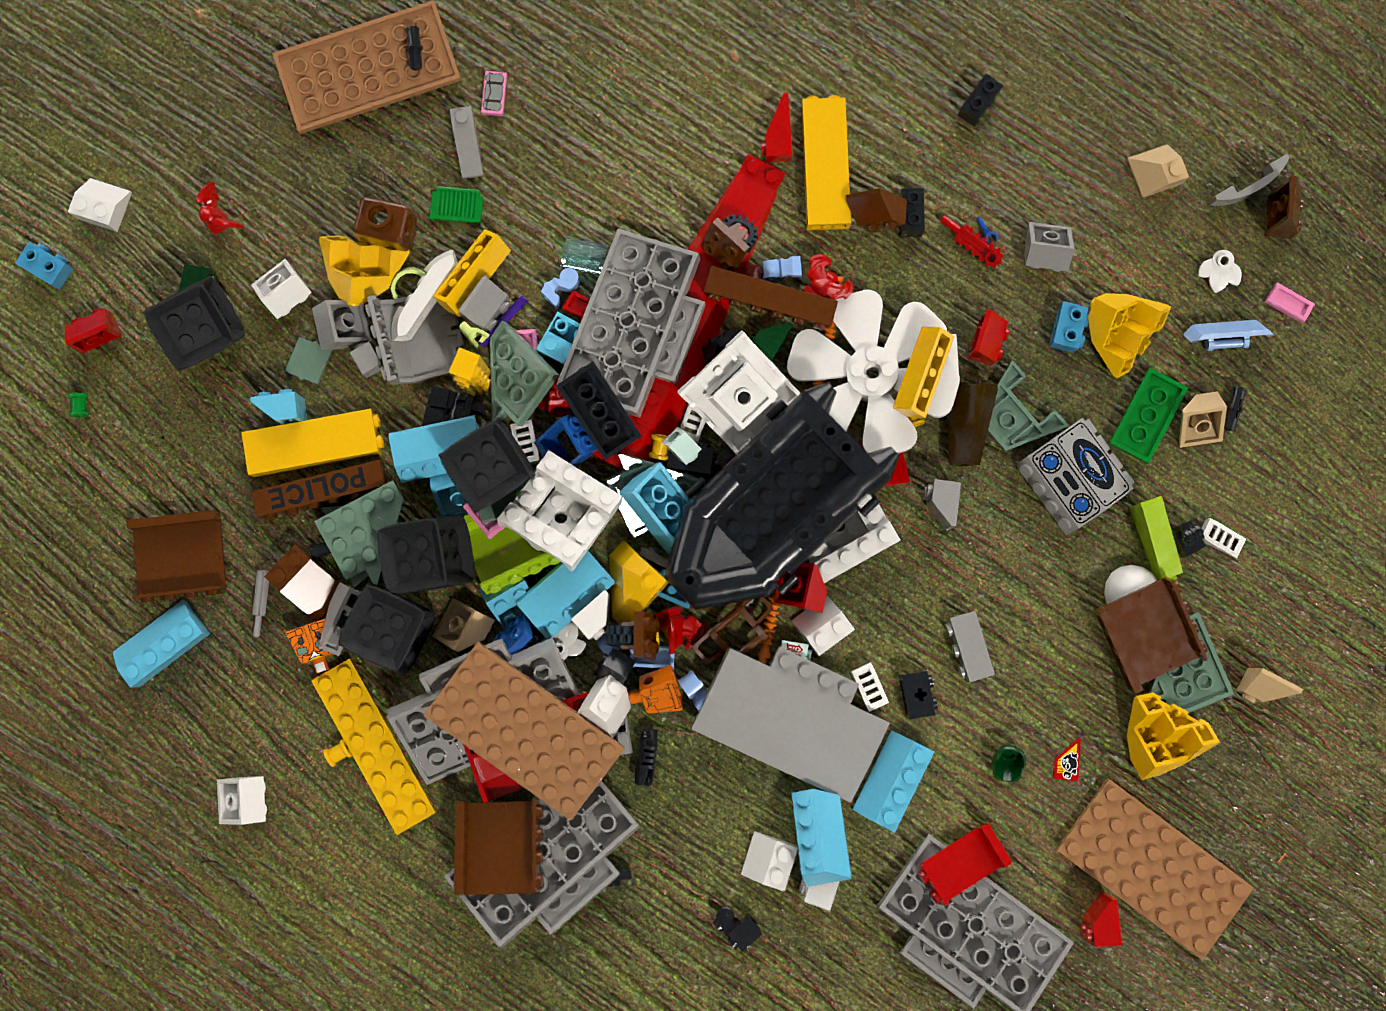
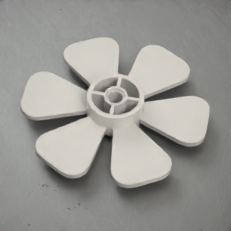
(859, 321)

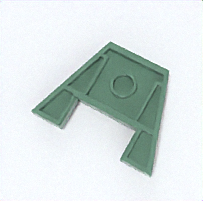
(1011, 422)

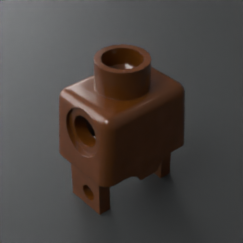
(395, 233)

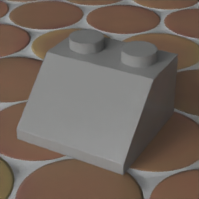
(1048, 247)
(484, 305)
(340, 324)
(943, 501)

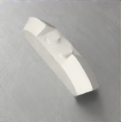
(419, 304)

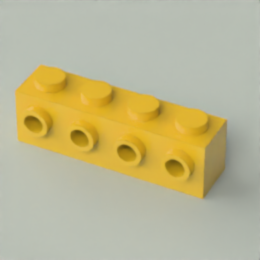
(479, 261)
(470, 372)
(923, 372)

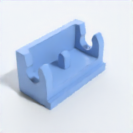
(662, 660)

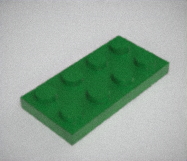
(1148, 415)

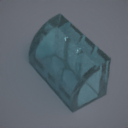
(584, 255)

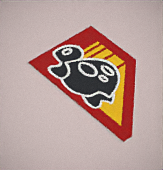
(1067, 763)

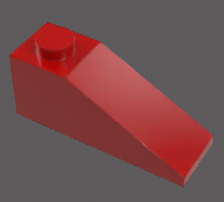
(778, 141)

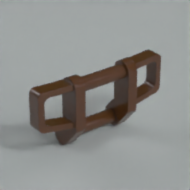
(713, 631)

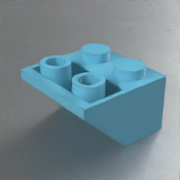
(558, 339)
(282, 407)
(503, 602)

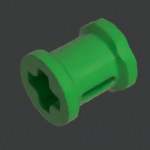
(78, 405)

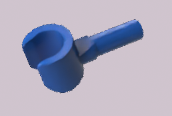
(985, 230)

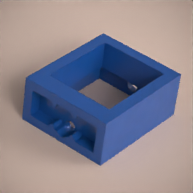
(576, 433)

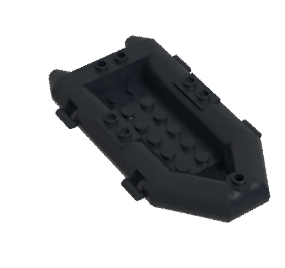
(774, 504)

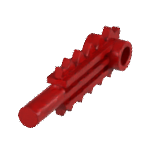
(973, 242)

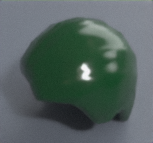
(1008, 763)

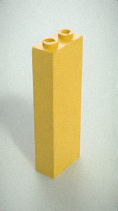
(825, 163)
(312, 443)

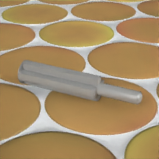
(260, 600)

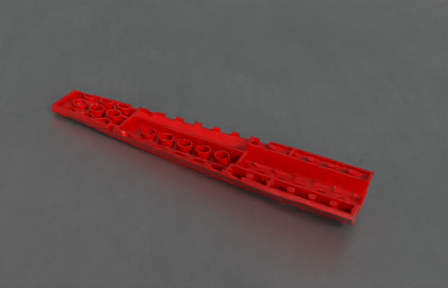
(749, 195)

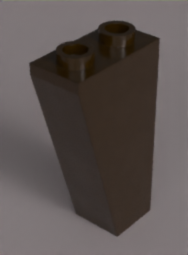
(970, 422)

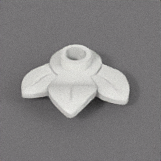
(1220, 274)
(568, 641)

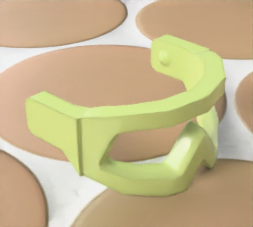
(404, 271)
(471, 333)

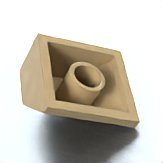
(1157, 170)
(1203, 420)
(462, 626)
(1263, 686)

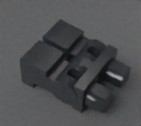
(446, 400)

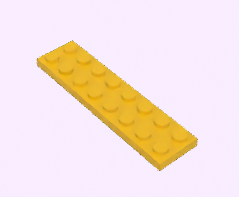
(374, 746)

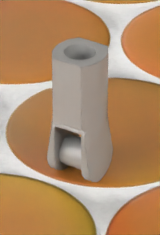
(624, 738)

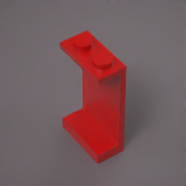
(963, 864)

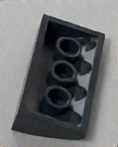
(599, 410)

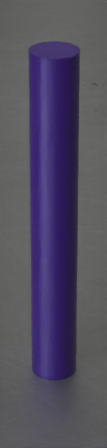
(508, 315)

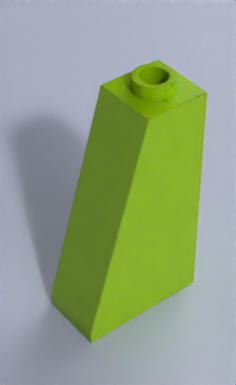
(1157, 538)

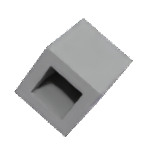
(366, 359)

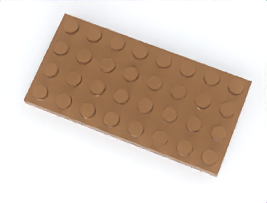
(364, 67)
(524, 731)
(1154, 869)

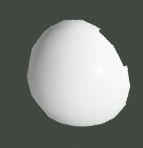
(1127, 580)

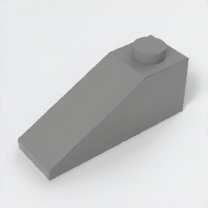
(466, 142)
(337, 614)

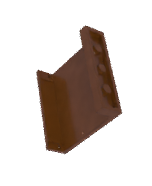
(178, 555)
(1150, 632)
(498, 848)

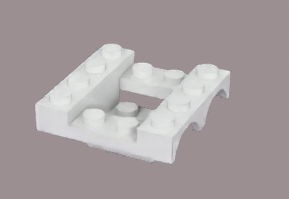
(730, 419)
(576, 495)
(854, 543)

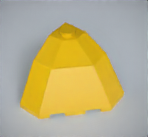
(359, 268)
(1122, 328)
(635, 583)
(1164, 736)

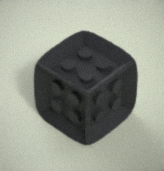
(194, 323)
(486, 464)
(425, 554)
(386, 629)

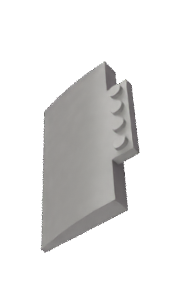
(638, 318)
(792, 719)
(438, 752)
(572, 868)
(975, 941)

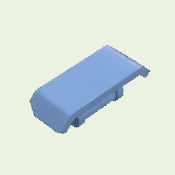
(1213, 331)

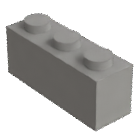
(969, 647)

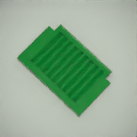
(456, 205)

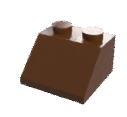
(877, 209)

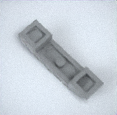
(1231, 196)

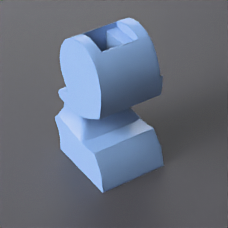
(779, 269)
(568, 281)
(693, 688)

